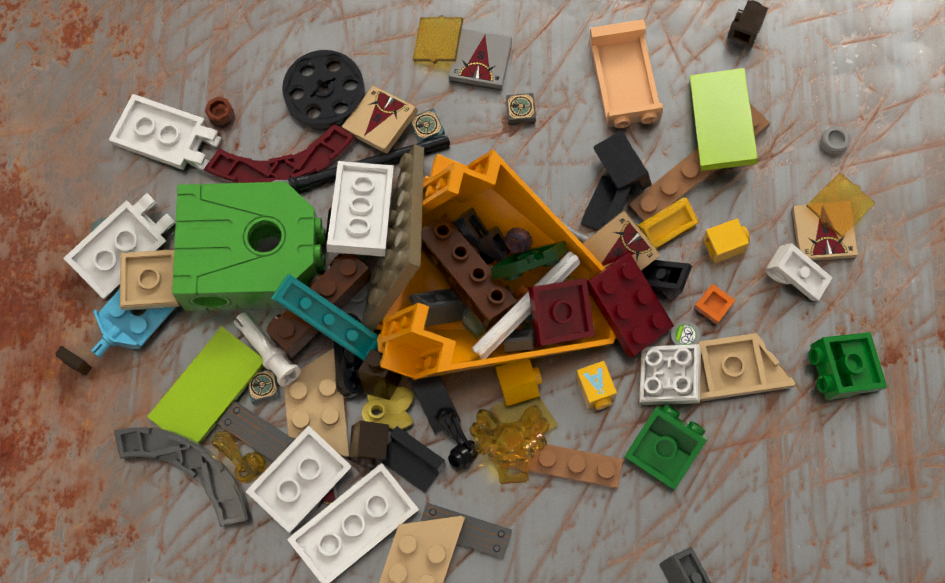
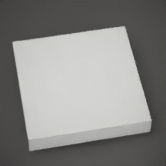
(670, 374)

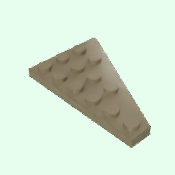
(403, 240)

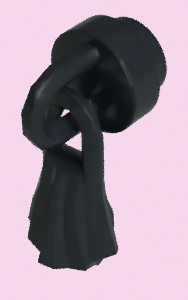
(460, 455)

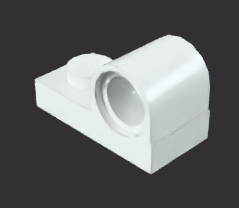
(794, 267)

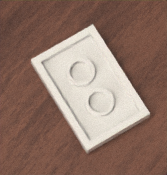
(298, 479)

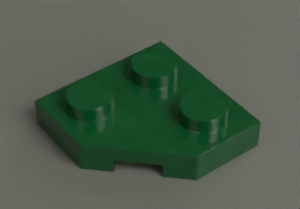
(516, 264)

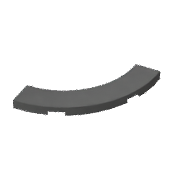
(192, 459)

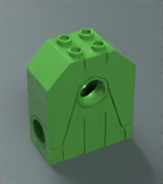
(220, 241)

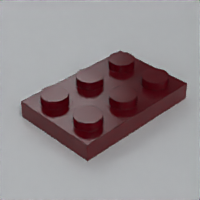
(629, 305)

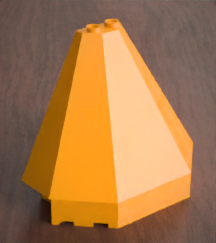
(499, 201)

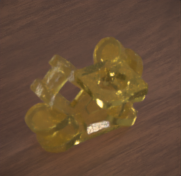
(510, 441)

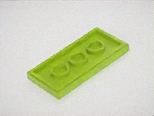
(723, 119)
(207, 387)

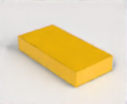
(669, 223)

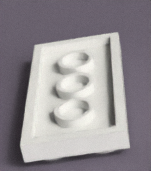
(360, 209)
(352, 524)

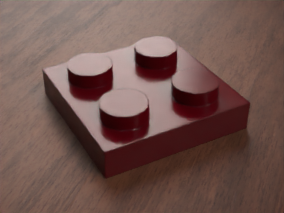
(561, 311)

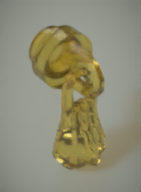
(252, 463)

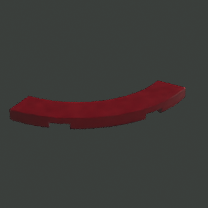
(315, 158)

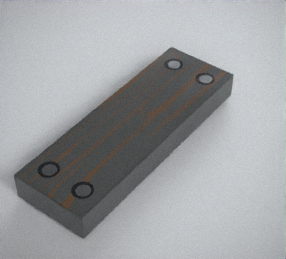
(254, 431)
(475, 533)

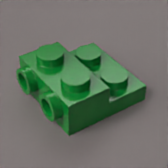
(847, 365)
(667, 445)

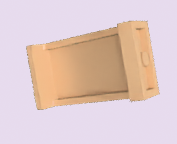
(624, 74)

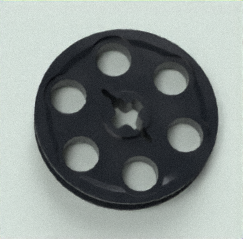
(323, 77)

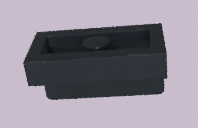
(622, 162)
(605, 204)
(413, 460)

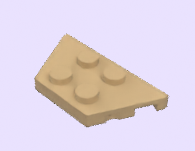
(739, 368)
(317, 403)
(422, 551)

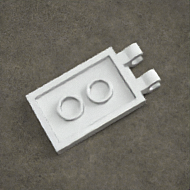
(163, 133)
(122, 232)

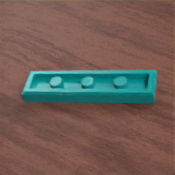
(325, 317)

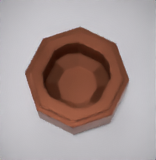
(219, 111)

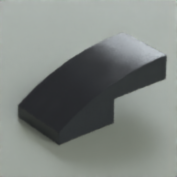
(487, 241)
(433, 399)

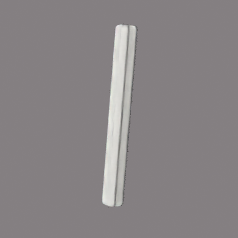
(522, 308)

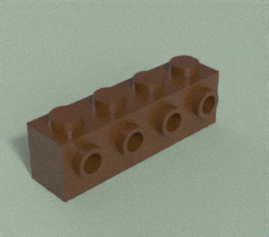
(466, 272)
(337, 285)

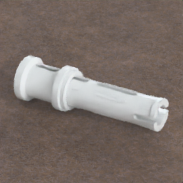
(273, 357)

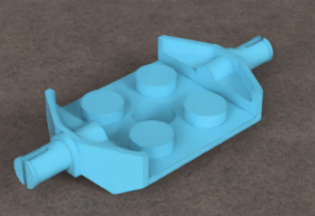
(125, 328)

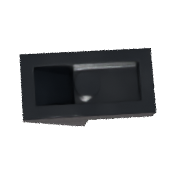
(667, 277)

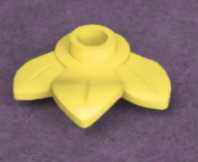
(392, 410)

